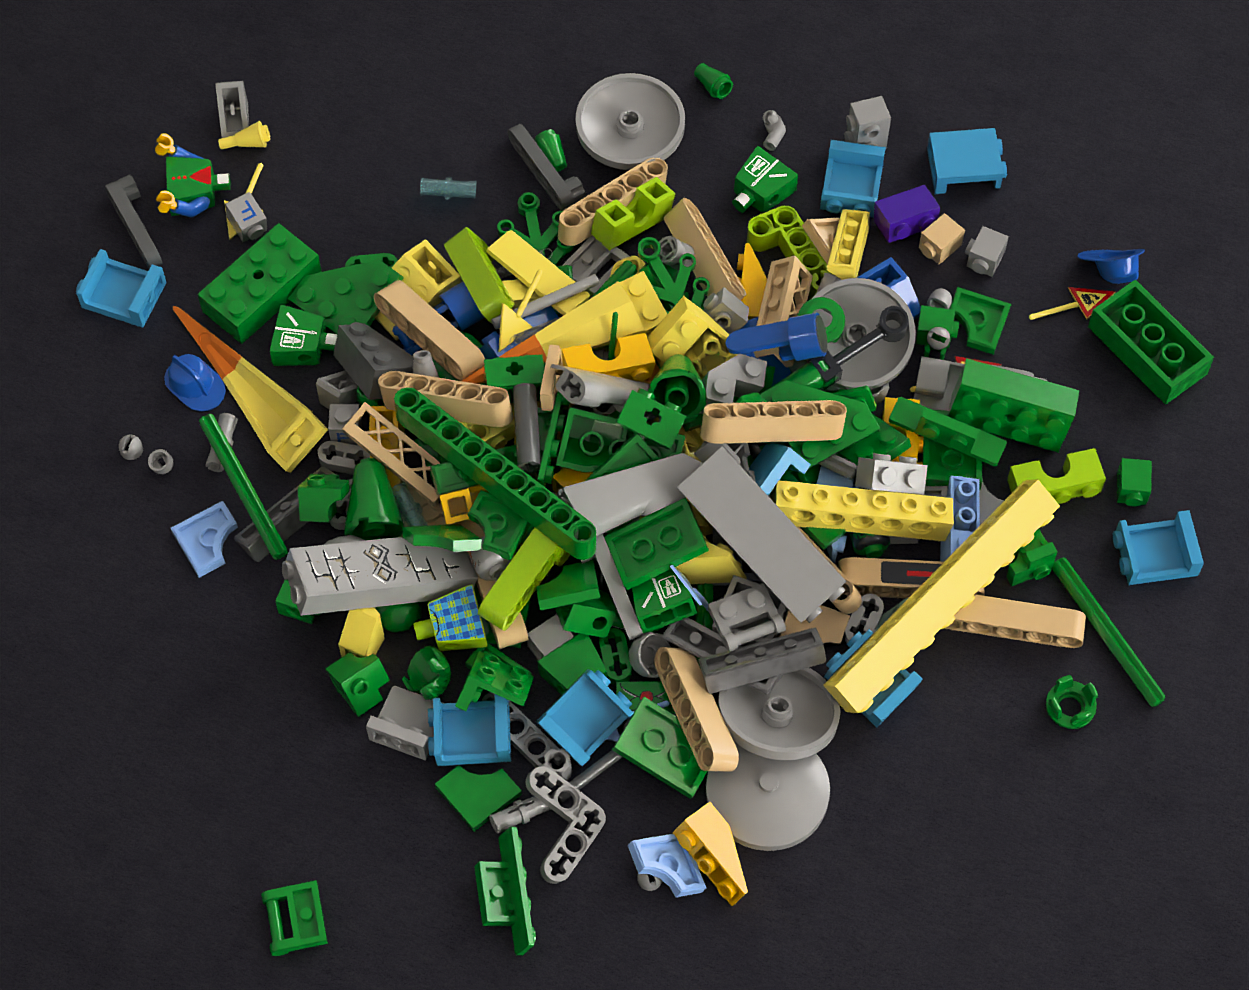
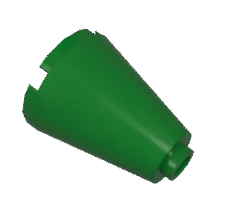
(680, 385)
(372, 503)

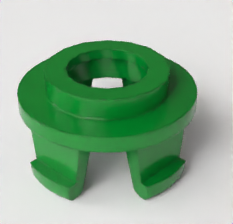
(828, 305)
(1084, 694)

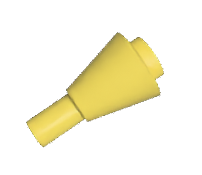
(252, 136)

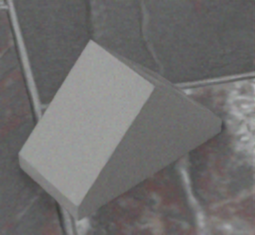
(232, 107)
(336, 389)

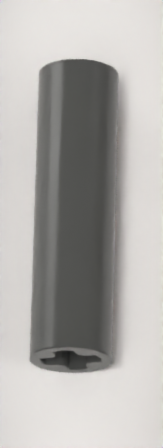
(527, 427)

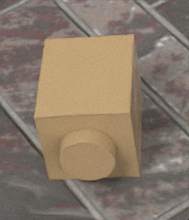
(941, 239)

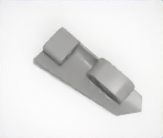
(938, 379)
(593, 388)
(631, 492)

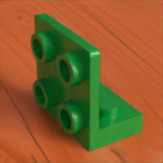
(497, 677)

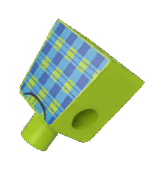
(454, 621)

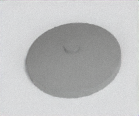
(630, 120)
(862, 305)
(788, 722)
(770, 800)

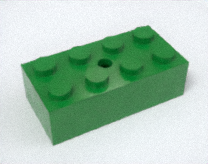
(258, 283)
(1150, 341)
(1013, 405)

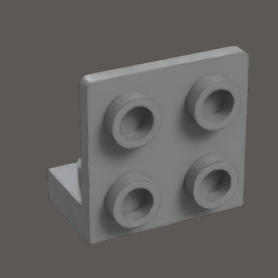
(403, 723)

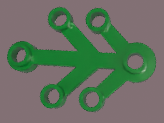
(536, 240)
(672, 291)

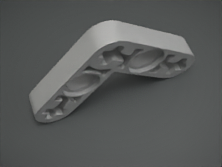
(573, 815)

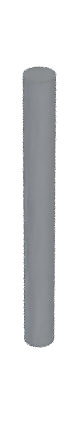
(554, 297)

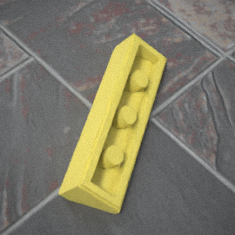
(849, 244)
(524, 263)

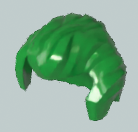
(428, 673)

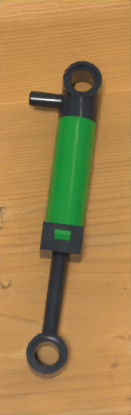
(826, 370)

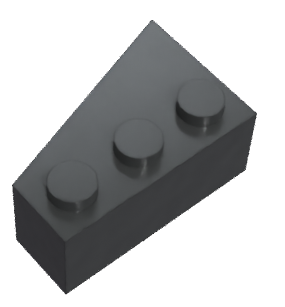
(369, 355)

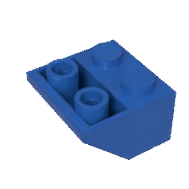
(895, 278)

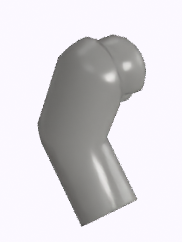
(775, 129)

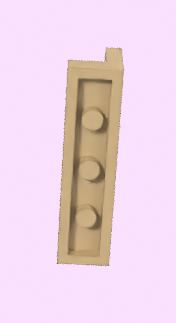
(778, 296)
(386, 456)

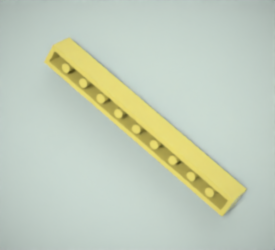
(941, 596)

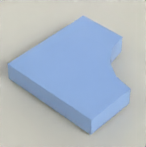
(204, 537)
(668, 861)

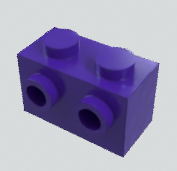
(906, 213)

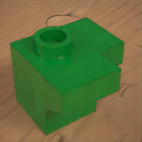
(319, 495)
(1032, 560)
(358, 680)

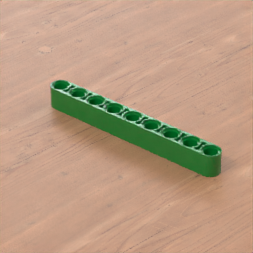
(508, 482)

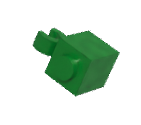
(935, 317)

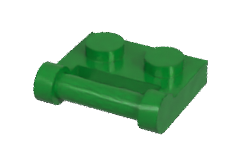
(305, 917)

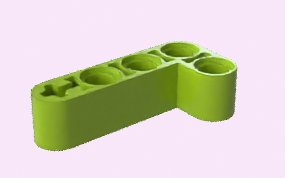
(786, 236)
(478, 273)
(520, 579)

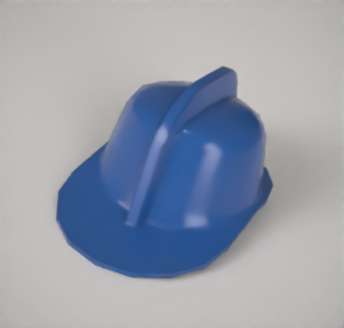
(1115, 265)
(194, 383)

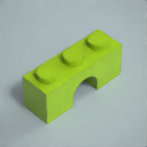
(617, 224)
(1082, 476)

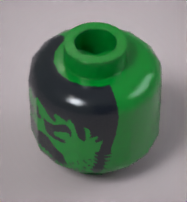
(869, 544)

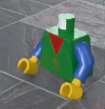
(189, 181)

